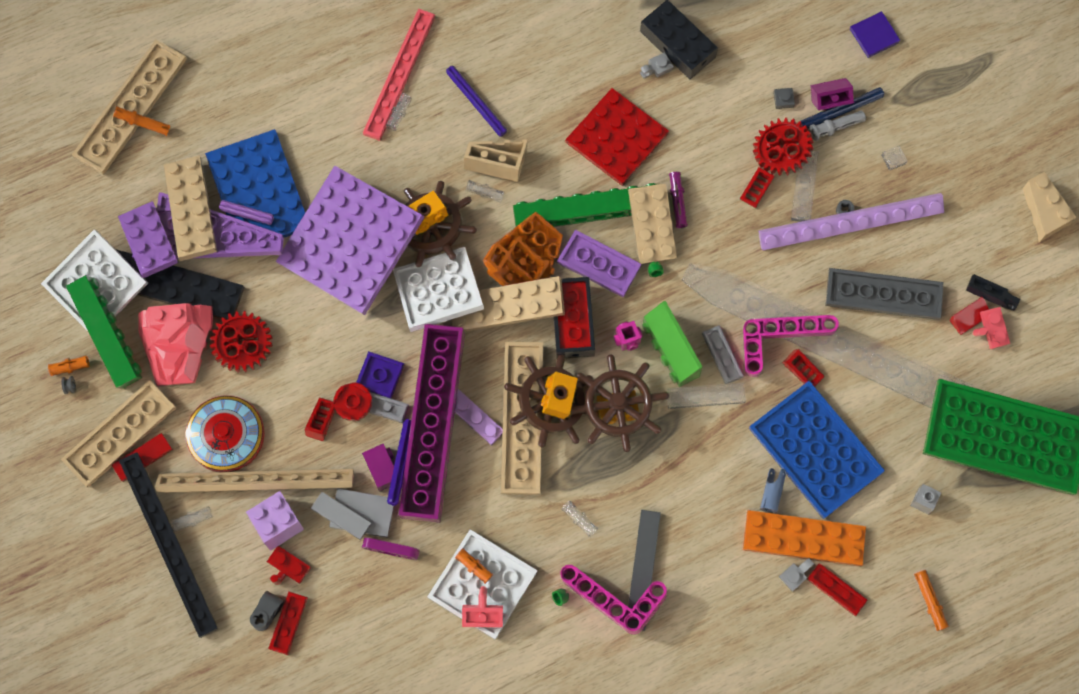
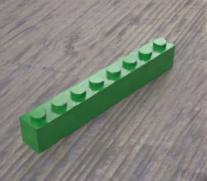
(578, 208)

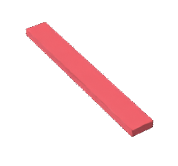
(399, 74)

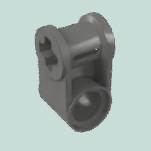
(268, 608)

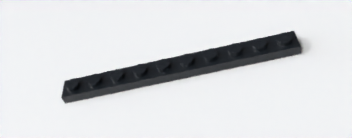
(168, 545)

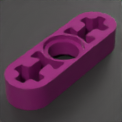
(390, 548)

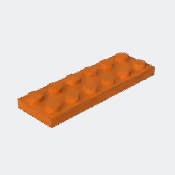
(804, 538)

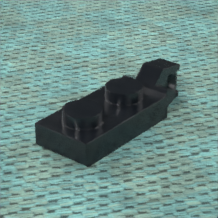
(992, 292)

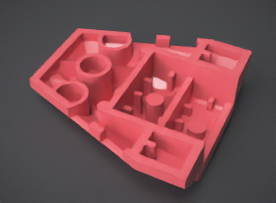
(175, 340)

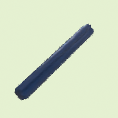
(834, 112)

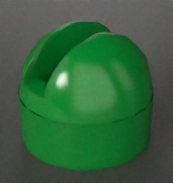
(655, 269)
(560, 596)

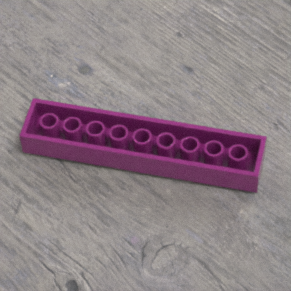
(432, 423)

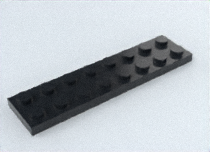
(183, 286)

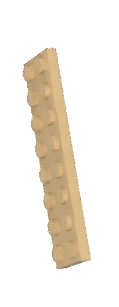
(137, 93)
(520, 442)

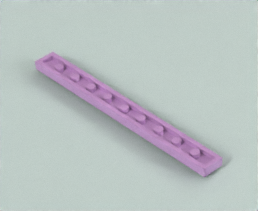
(851, 221)

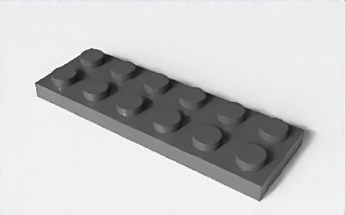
(884, 294)

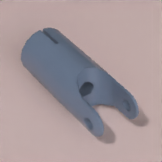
(773, 492)

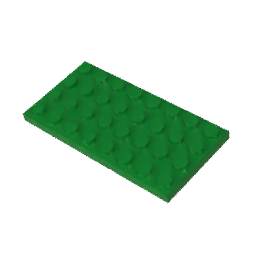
(1004, 436)

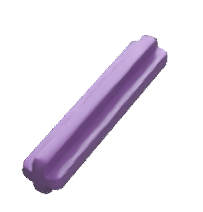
(246, 212)

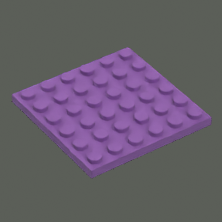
(350, 239)

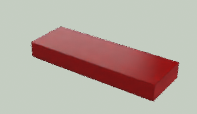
(148, 452)
(837, 589)
(288, 623)

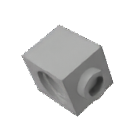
(925, 499)

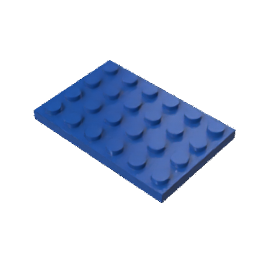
(258, 177)
(816, 449)

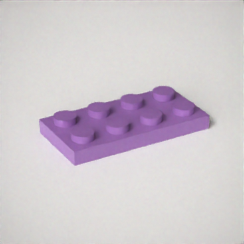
(148, 239)
(599, 263)

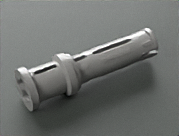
(829, 127)

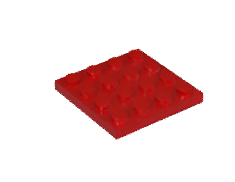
(616, 136)

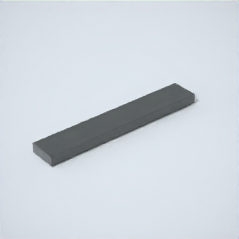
(644, 559)

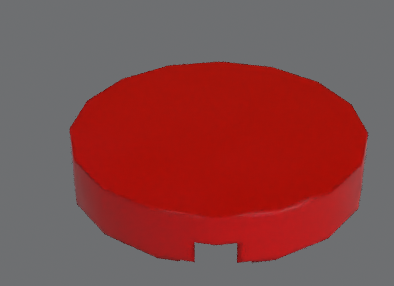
(352, 401)

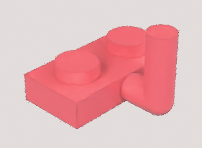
(993, 327)
(482, 614)

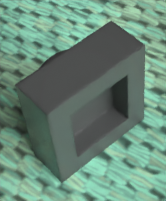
(784, 98)

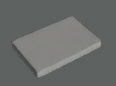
(370, 507)

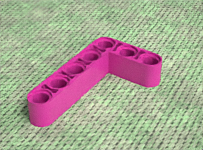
(781, 332)
(612, 602)

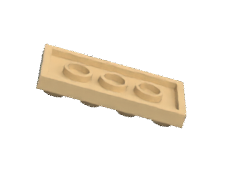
(652, 223)

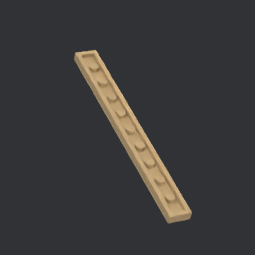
(255, 480)

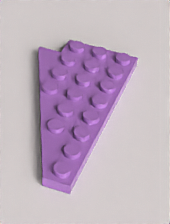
(231, 235)

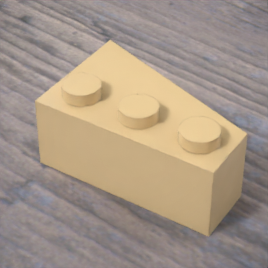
(496, 159)
(1047, 207)

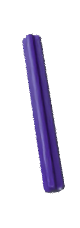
(476, 101)
(399, 467)

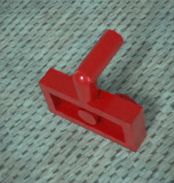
(288, 566)

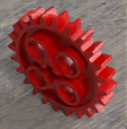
(784, 161)
(239, 325)

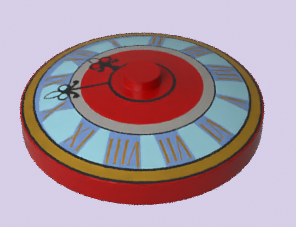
(225, 434)

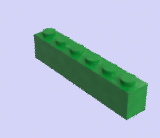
(104, 331)

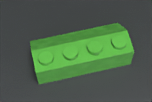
(672, 345)

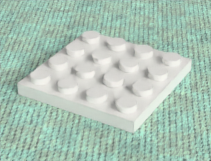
(101, 261)
(438, 290)
(505, 587)

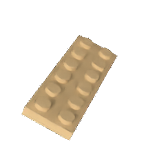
(190, 208)
(516, 304)
(118, 434)

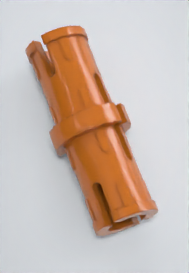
(68, 365)
(474, 565)

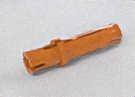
(137, 119)
(931, 600)

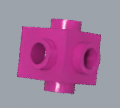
(628, 329)

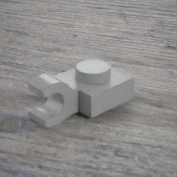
(657, 65)
(795, 575)

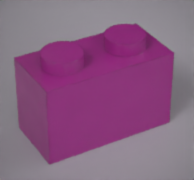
(832, 94)
(380, 465)

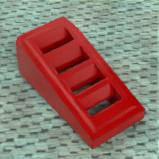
(764, 174)
(808, 364)
(317, 430)

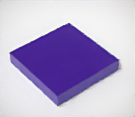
(874, 34)
(380, 374)

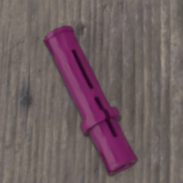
(675, 179)

